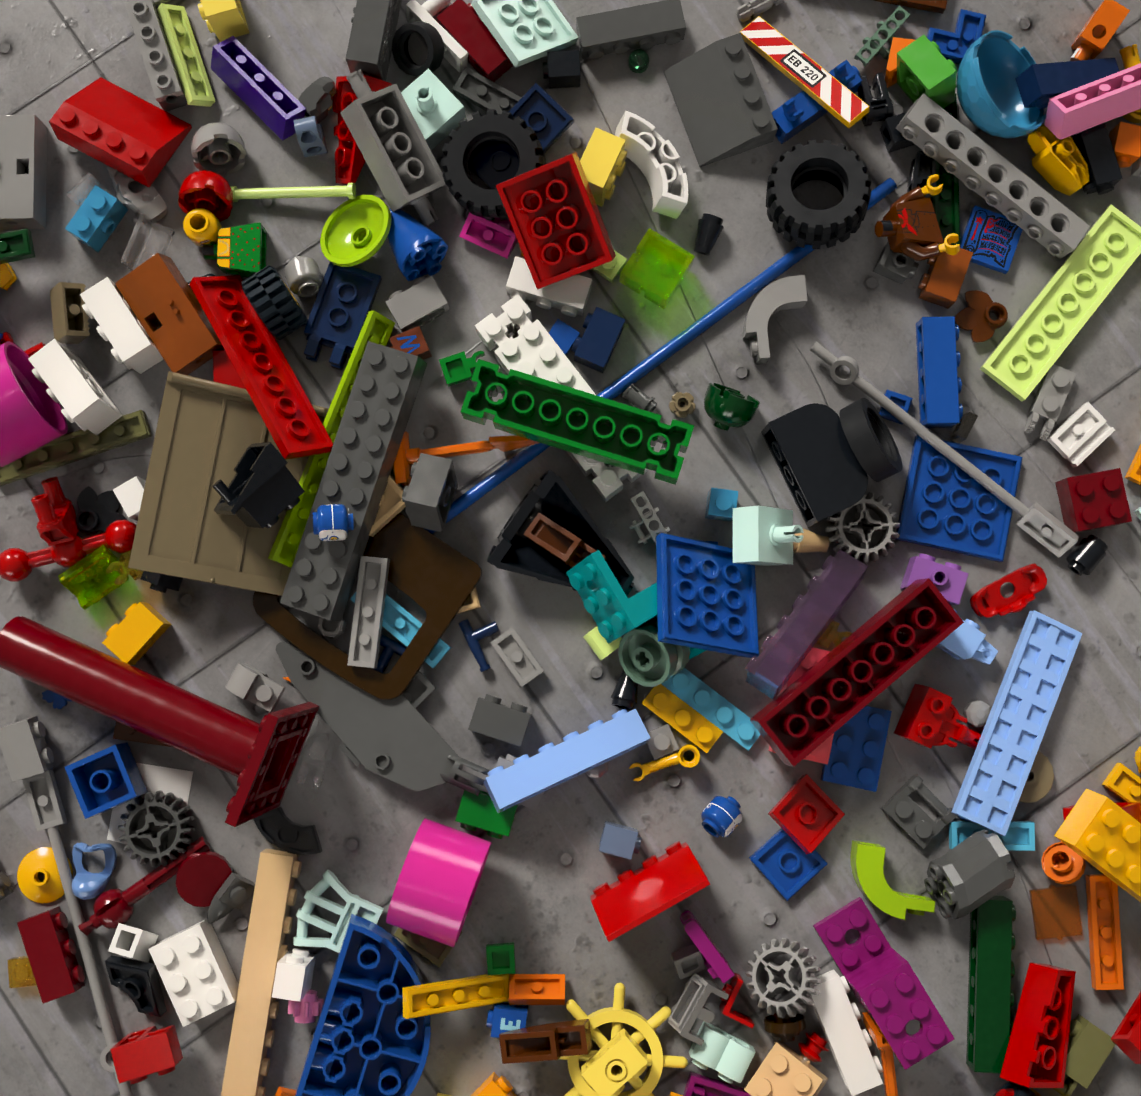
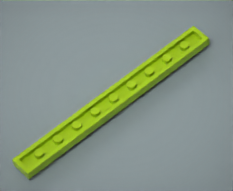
(376, 330)

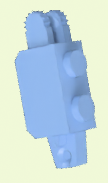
(968, 643)

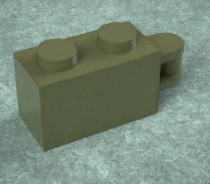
(1085, 1055)

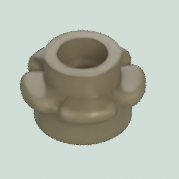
(679, 411)

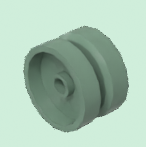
(647, 659)

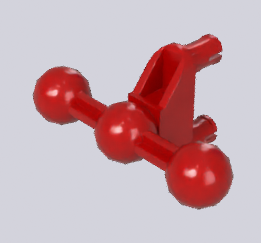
(59, 530)

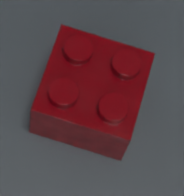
(1093, 500)

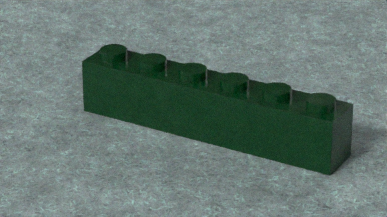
(990, 984)

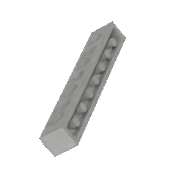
(990, 164)

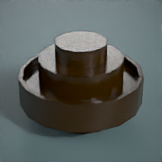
(785, 1028)

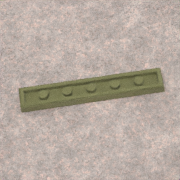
(77, 446)

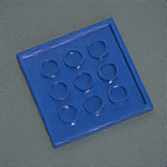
(950, 508)
(705, 597)

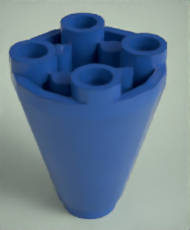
(415, 246)

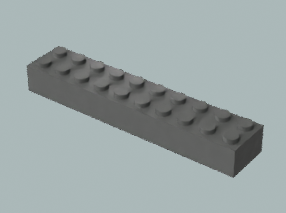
(356, 478)

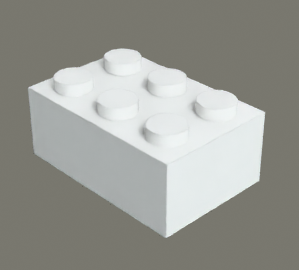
(120, 326)
(74, 388)
(195, 972)

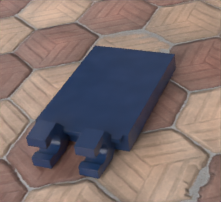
(340, 312)

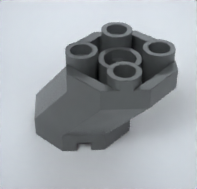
(969, 874)

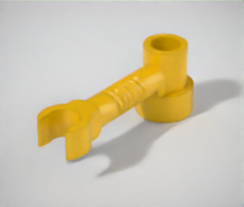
(674, 759)

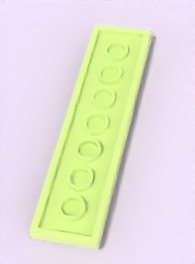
(1065, 304)

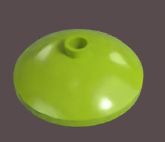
(355, 230)

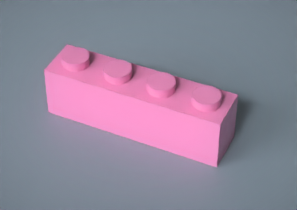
(1094, 103)

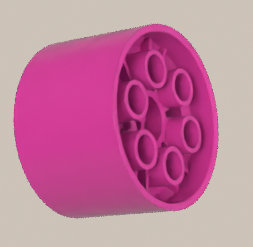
(26, 410)
(438, 882)

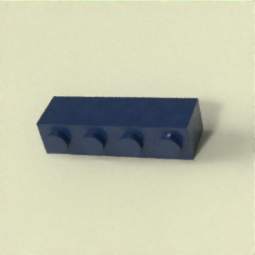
(1052, 79)

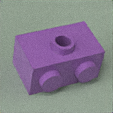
(947, 577)

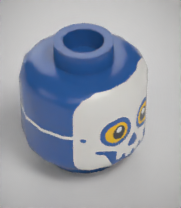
(332, 522)
(721, 816)

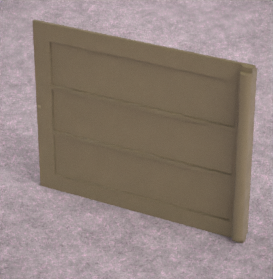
(196, 443)

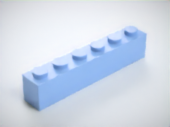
(566, 760)

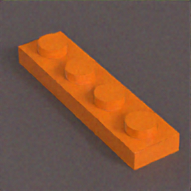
(1104, 933)

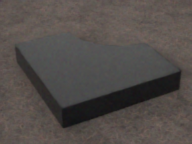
(139, 982)

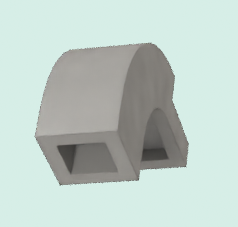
(777, 296)

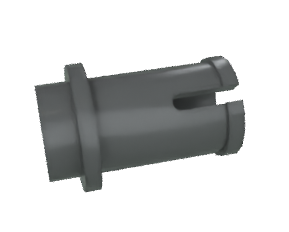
(639, 399)

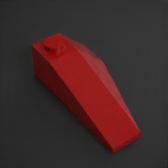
(348, 155)

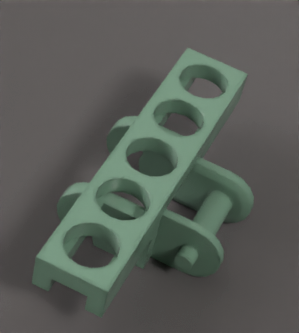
(876, 49)

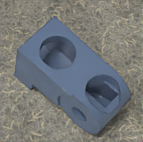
(310, 135)

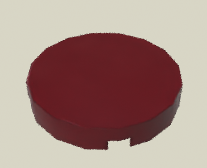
(201, 877)

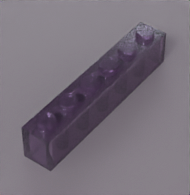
(805, 624)

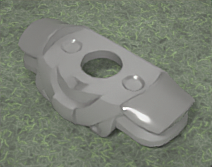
(145, 202)

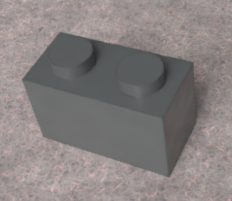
(499, 720)

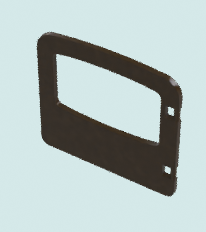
(421, 568)

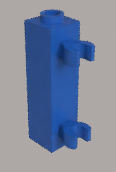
(804, 110)

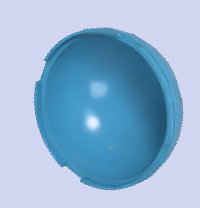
(989, 87)

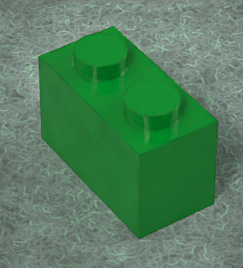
(480, 813)

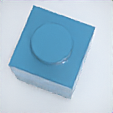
(721, 504)

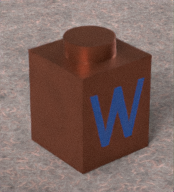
(412, 343)

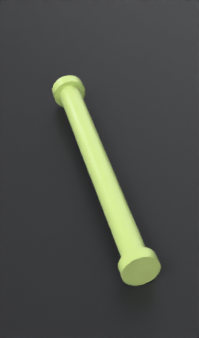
(294, 192)

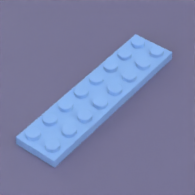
(1017, 723)

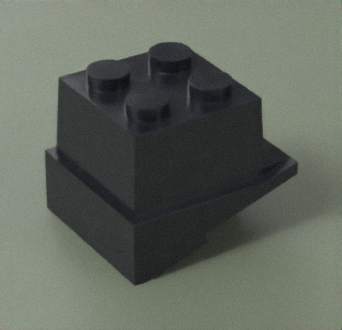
(259, 488)

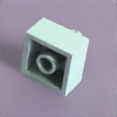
(433, 108)
(764, 536)

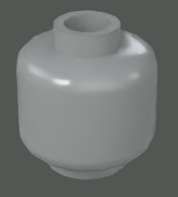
(303, 276)

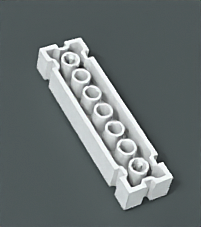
(540, 356)

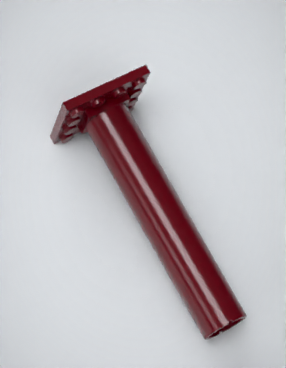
(254, 752)

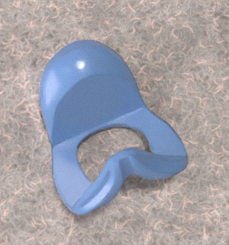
(87, 884)

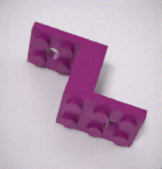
(883, 983)

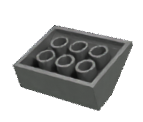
(721, 101)

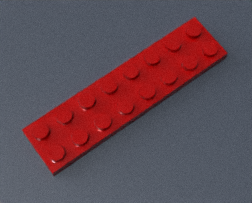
(262, 367)

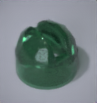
(633, 62)

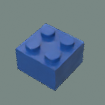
(106, 780)

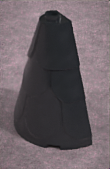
(558, 504)

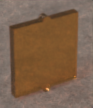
(1055, 912)

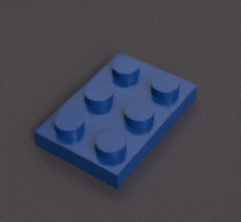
(858, 750)

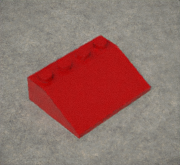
(119, 130)
(556, 220)
(648, 890)

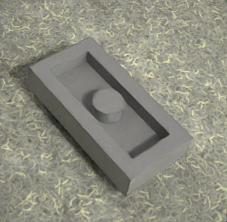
(517, 656)

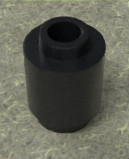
(1087, 555)

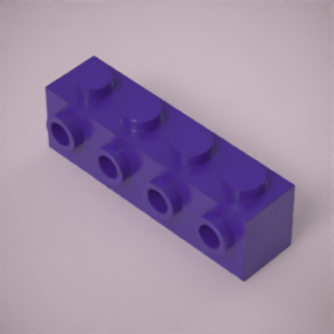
(256, 87)

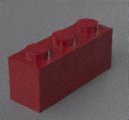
(472, 34)
(51, 954)

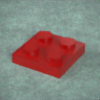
(806, 814)

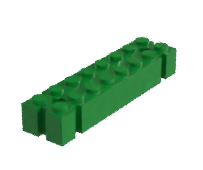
(576, 421)

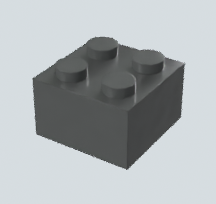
(430, 492)

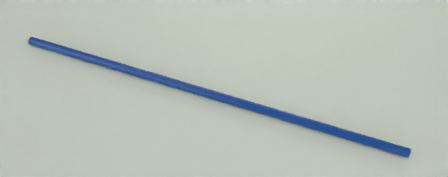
(657, 358)

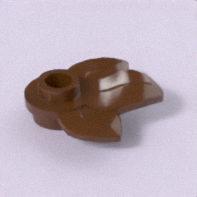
(977, 318)

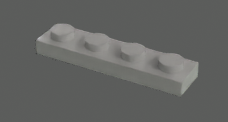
(368, 612)

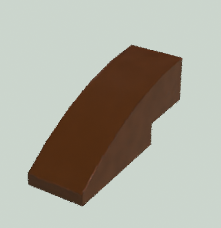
(558, 541)
(546, 1042)

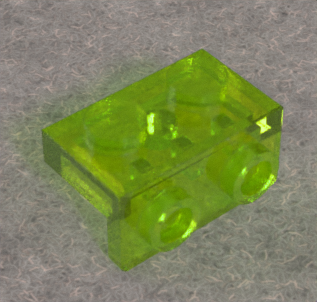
(89, 577)

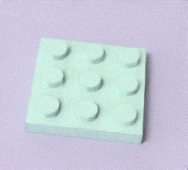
(526, 27)

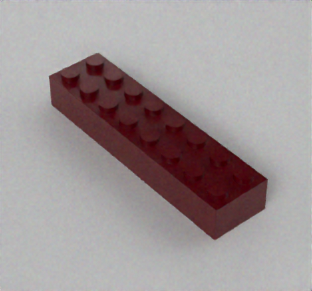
(856, 671)

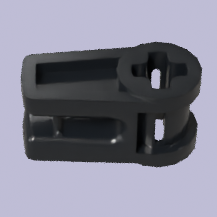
(880, 106)
(921, 169)

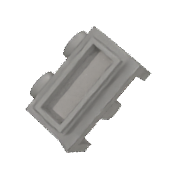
(692, 1006)

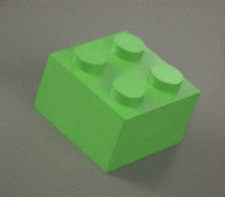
(926, 71)

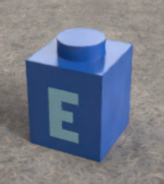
(506, 1018)

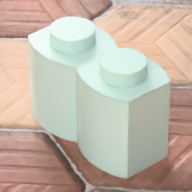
(722, 1053)

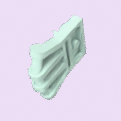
(354, 905)

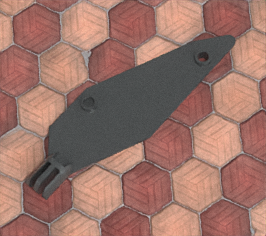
(381, 733)

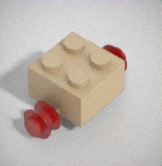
(789, 1073)

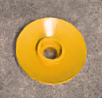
(27, 876)

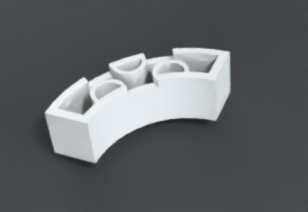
(657, 162)

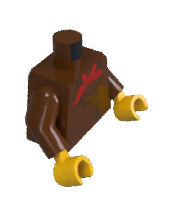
(913, 225)

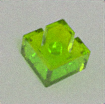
(658, 270)

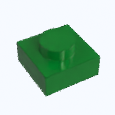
(500, 958)

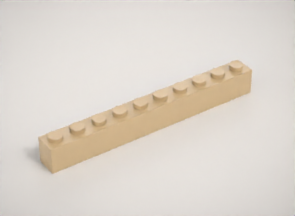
(263, 949)

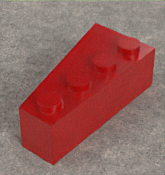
(1041, 1029)

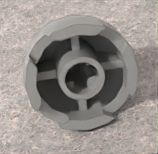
(218, 148)

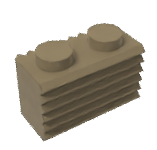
(68, 315)

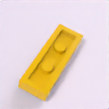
(682, 717)

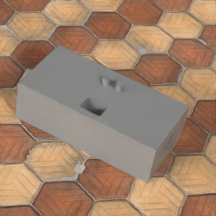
(23, 172)

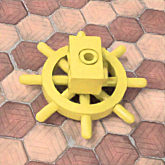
(620, 1057)

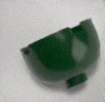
(729, 406)

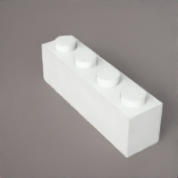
(844, 1035)

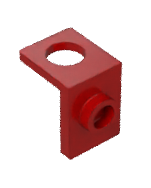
(725, 1006)

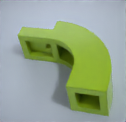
(868, 873)

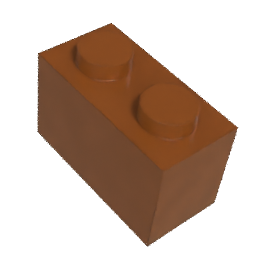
(944, 278)

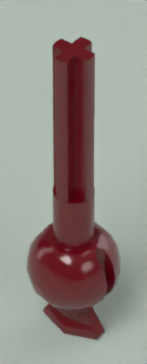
(117, 905)

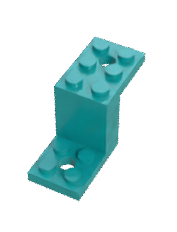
(607, 601)

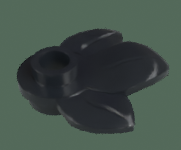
(101, 507)

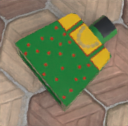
(239, 249)

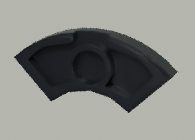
(287, 834)

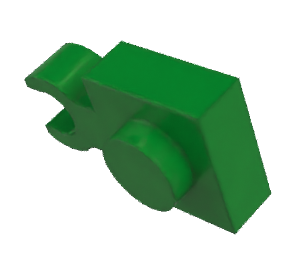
(458, 367)

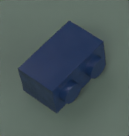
(598, 340)

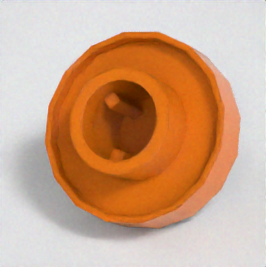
(1062, 864)

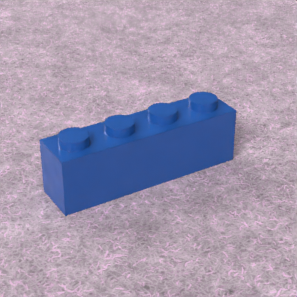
(938, 372)

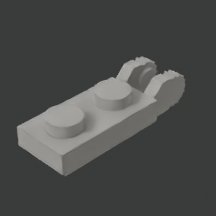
(1049, 400)

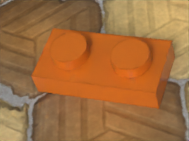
(537, 989)

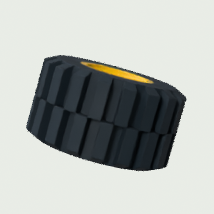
(274, 302)

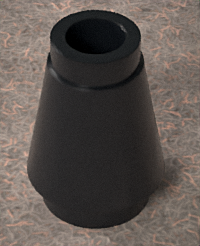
(707, 233)
(625, 692)

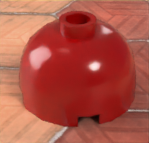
(206, 191)

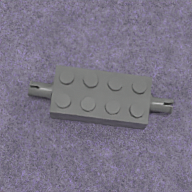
(393, 147)

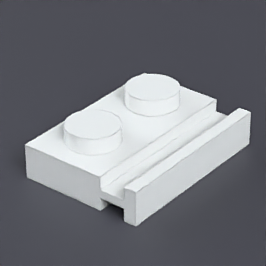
(1080, 434)

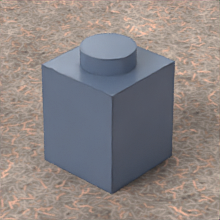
(619, 840)

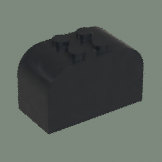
(816, 461)

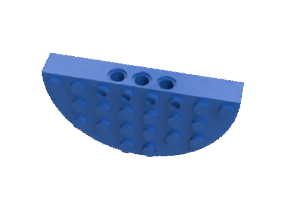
(361, 1033)

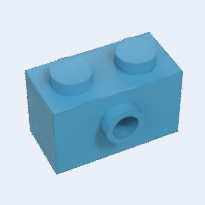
(96, 218)

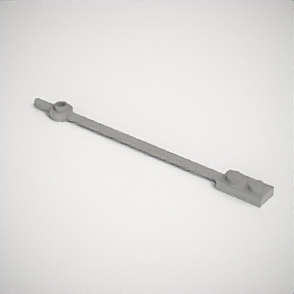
(1033, 520)
(48, 814)

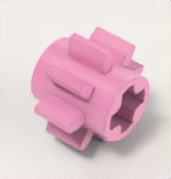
(307, 1008)

